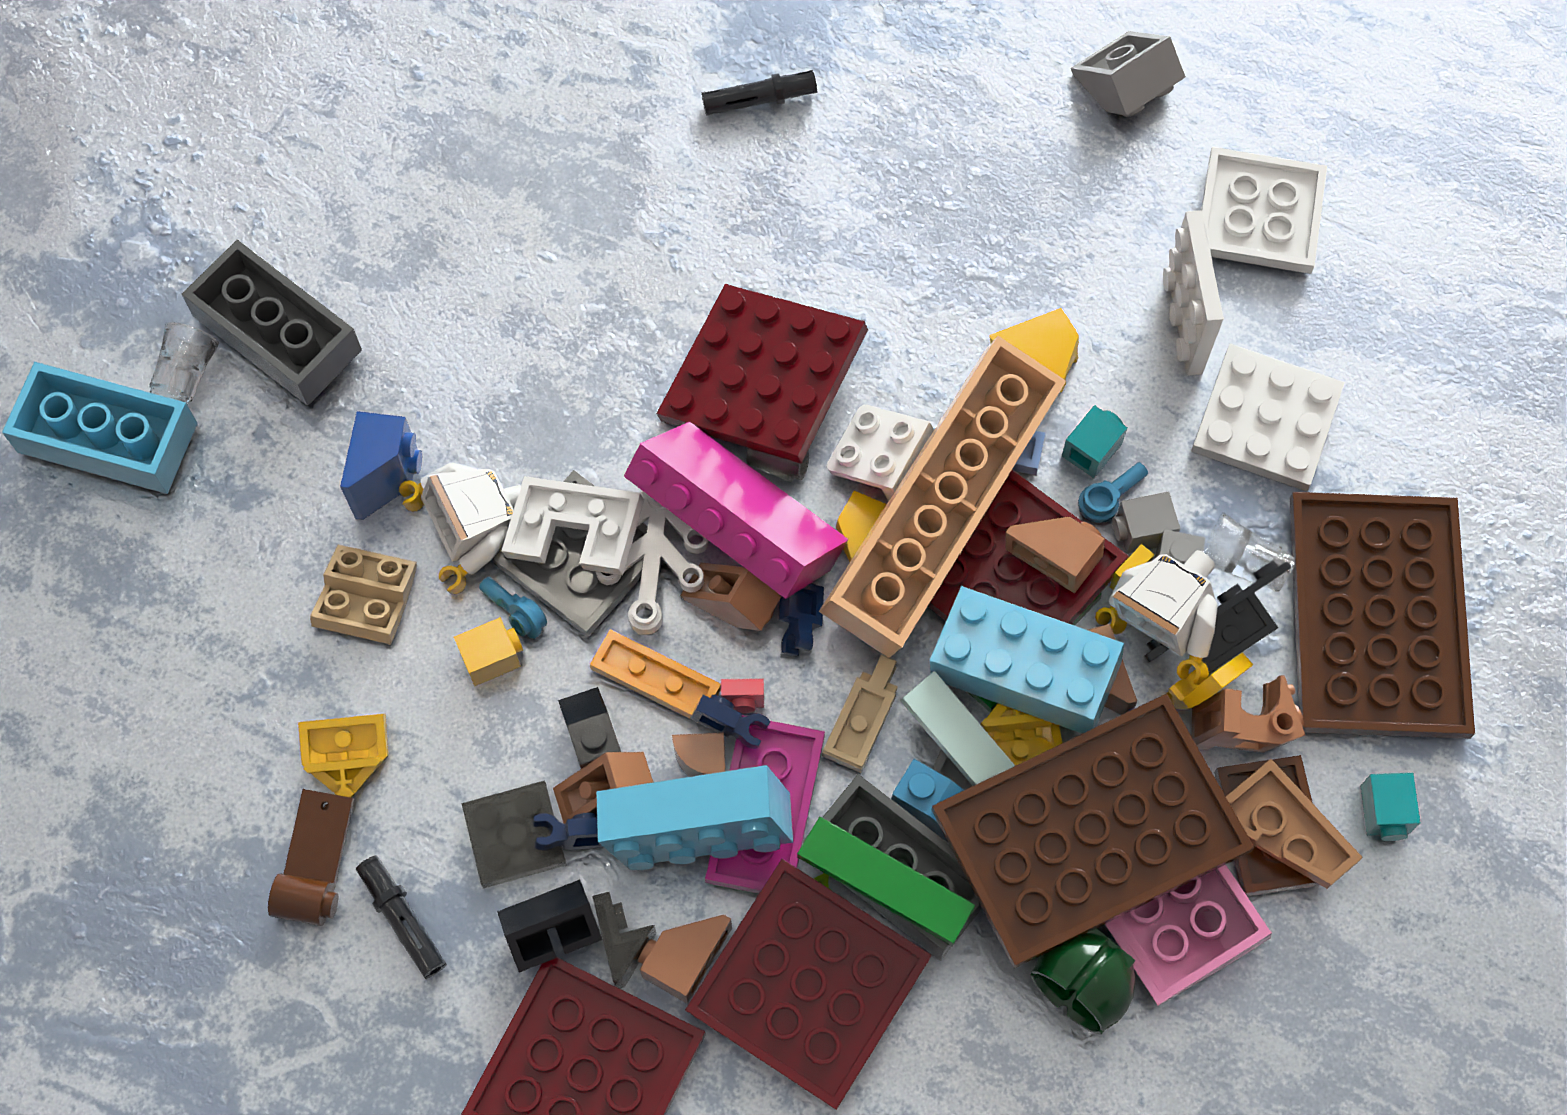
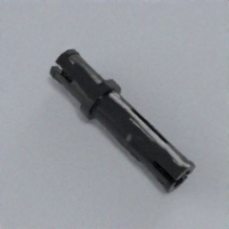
(760, 92)
(392, 903)

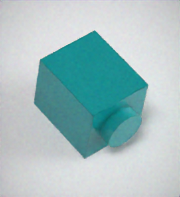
(1094, 441)
(1390, 805)

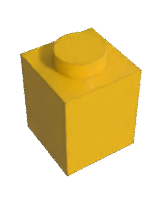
(489, 650)

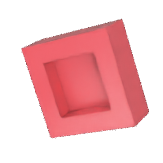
(744, 693)

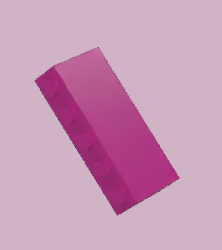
(736, 508)

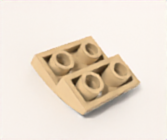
(364, 594)

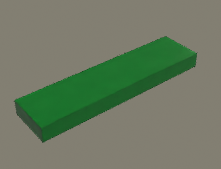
(886, 881)

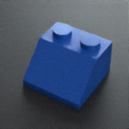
(378, 461)

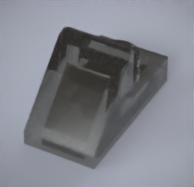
(621, 948)

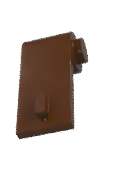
(313, 860)

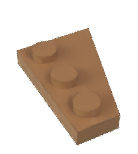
(1291, 826)

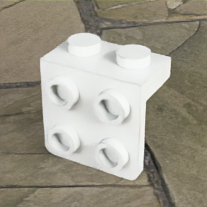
(879, 448)

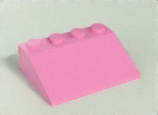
(1189, 933)

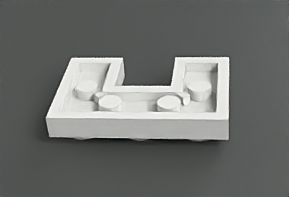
(604, 512)

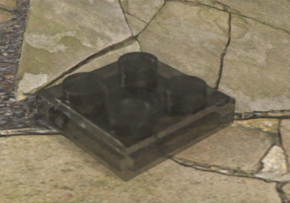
(505, 837)

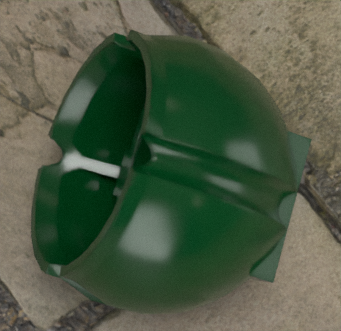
(1088, 978)

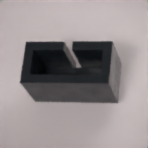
(528, 921)

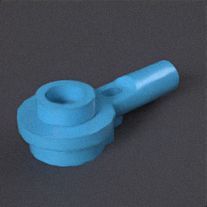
(1101, 500)
(525, 614)

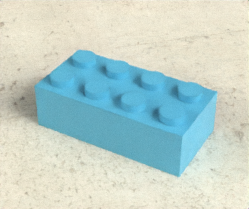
(100, 427)
(1026, 660)
(695, 817)

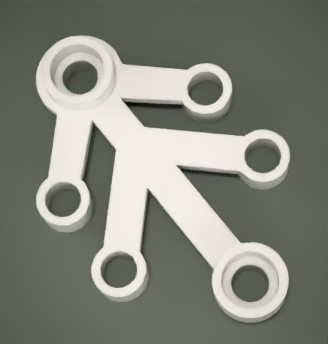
(654, 547)

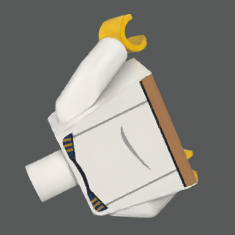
(468, 514)
(1170, 605)

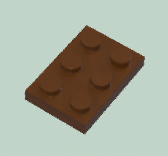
(1257, 870)

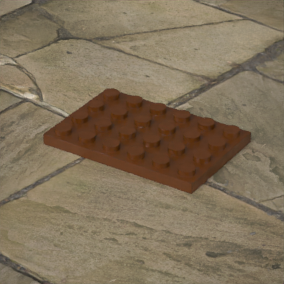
(1380, 615)
(1091, 830)

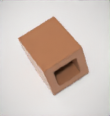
(700, 753)

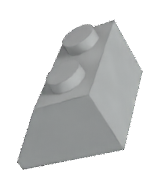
(1130, 72)

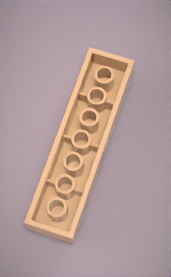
(942, 497)

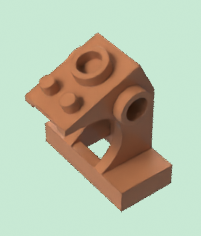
(1225, 724)

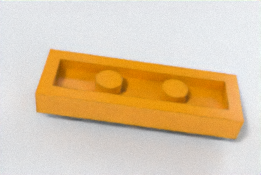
(652, 674)

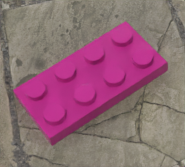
(794, 758)

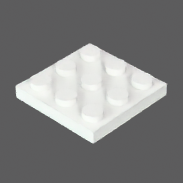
(1263, 209)
(1194, 294)
(1268, 417)

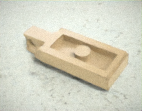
(862, 716)

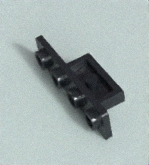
(1239, 620)

